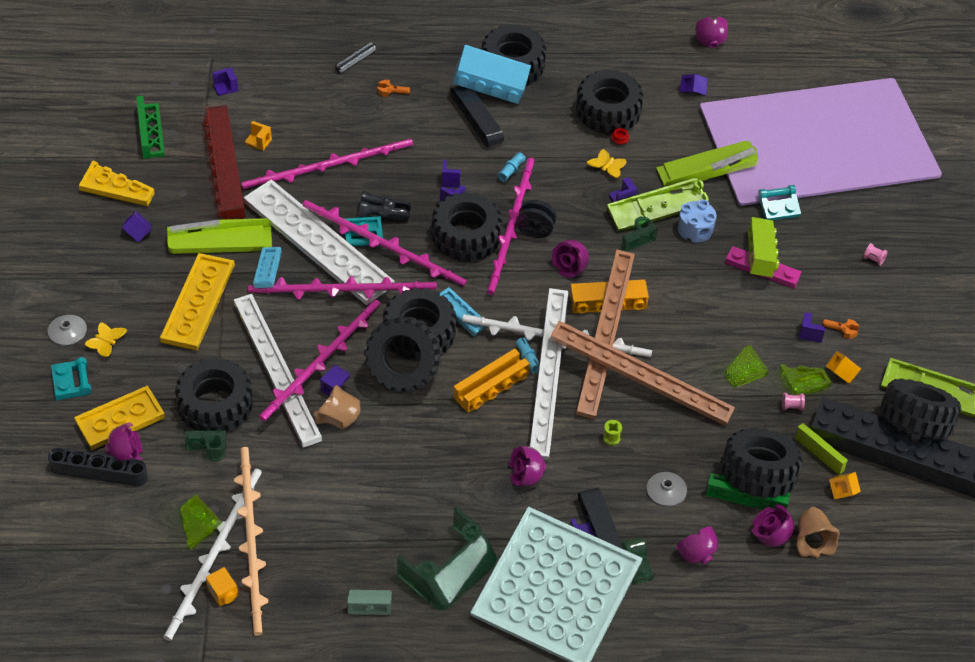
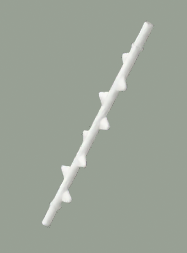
(530, 332)
(207, 561)

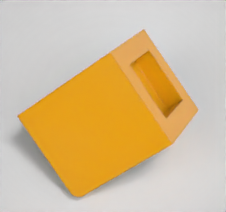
(259, 136)
(843, 367)
(844, 485)

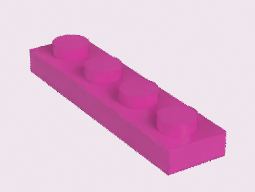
(784, 275)

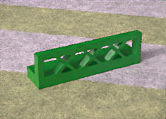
(146, 130)
(721, 489)

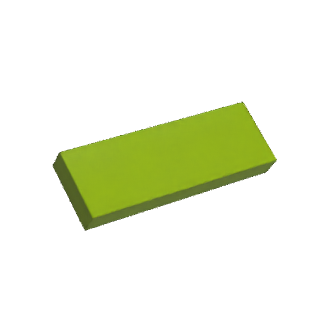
(821, 449)

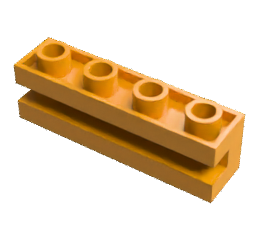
(590, 296)
(491, 380)

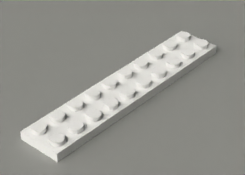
(314, 238)

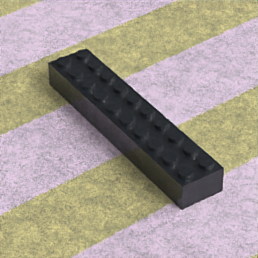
(880, 442)

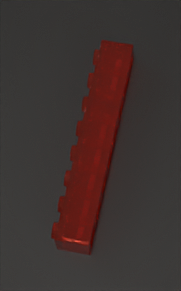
(225, 163)

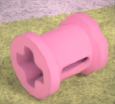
(875, 254)
(793, 401)

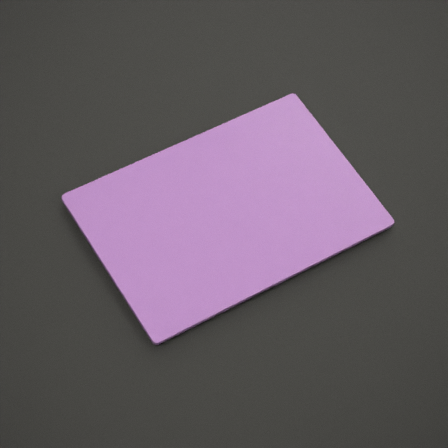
(823, 139)

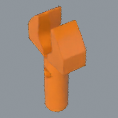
(384, 88)
(844, 327)

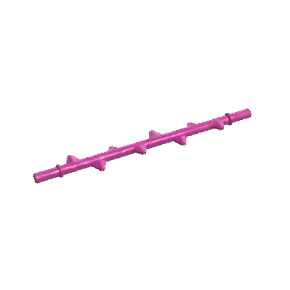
(334, 160)
(510, 232)
(393, 244)
(350, 285)
(324, 351)

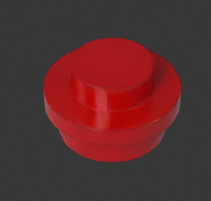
(620, 136)

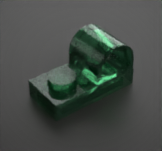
(643, 233)
(213, 441)
(638, 547)

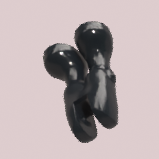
(387, 207)

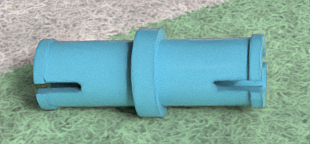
(511, 167)
(529, 354)

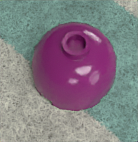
(711, 32)
(570, 258)
(124, 443)
(527, 466)
(773, 526)
(699, 546)

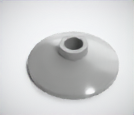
(67, 330)
(665, 495)

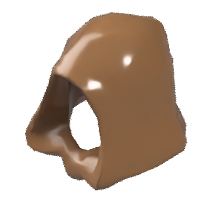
(339, 409)
(816, 521)

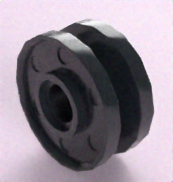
(536, 219)

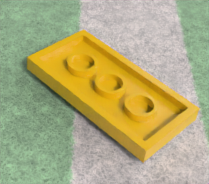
(136, 407)

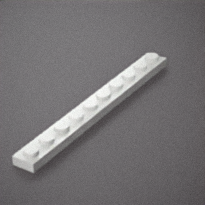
(277, 369)
(548, 374)

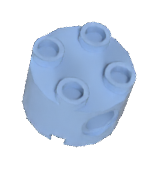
(697, 221)

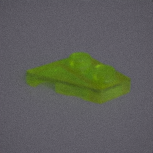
(746, 368)
(805, 379)
(198, 520)

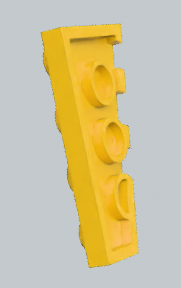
(109, 184)

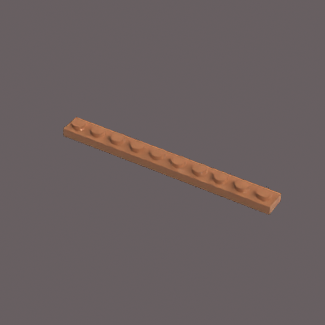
(605, 332)
(642, 373)

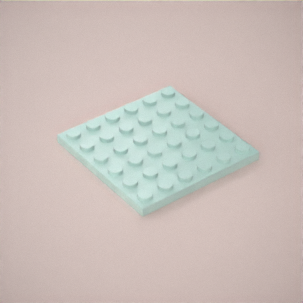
(556, 587)

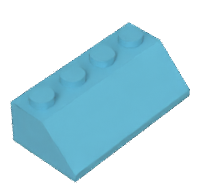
(491, 74)

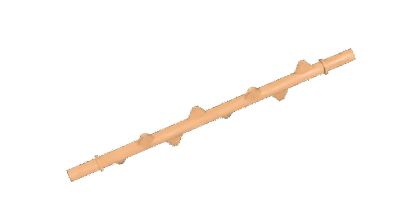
(250, 546)

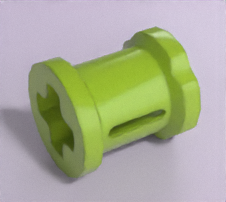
(610, 430)

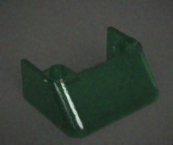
(448, 583)

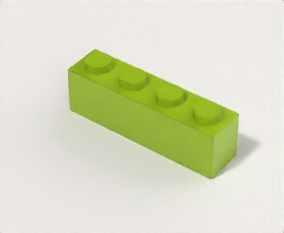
(762, 247)

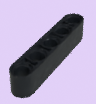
(477, 115)
(97, 467)
(598, 516)

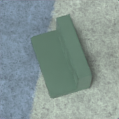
(369, 602)

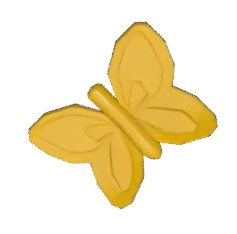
(612, 166)
(104, 339)

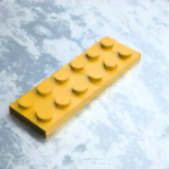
(197, 301)

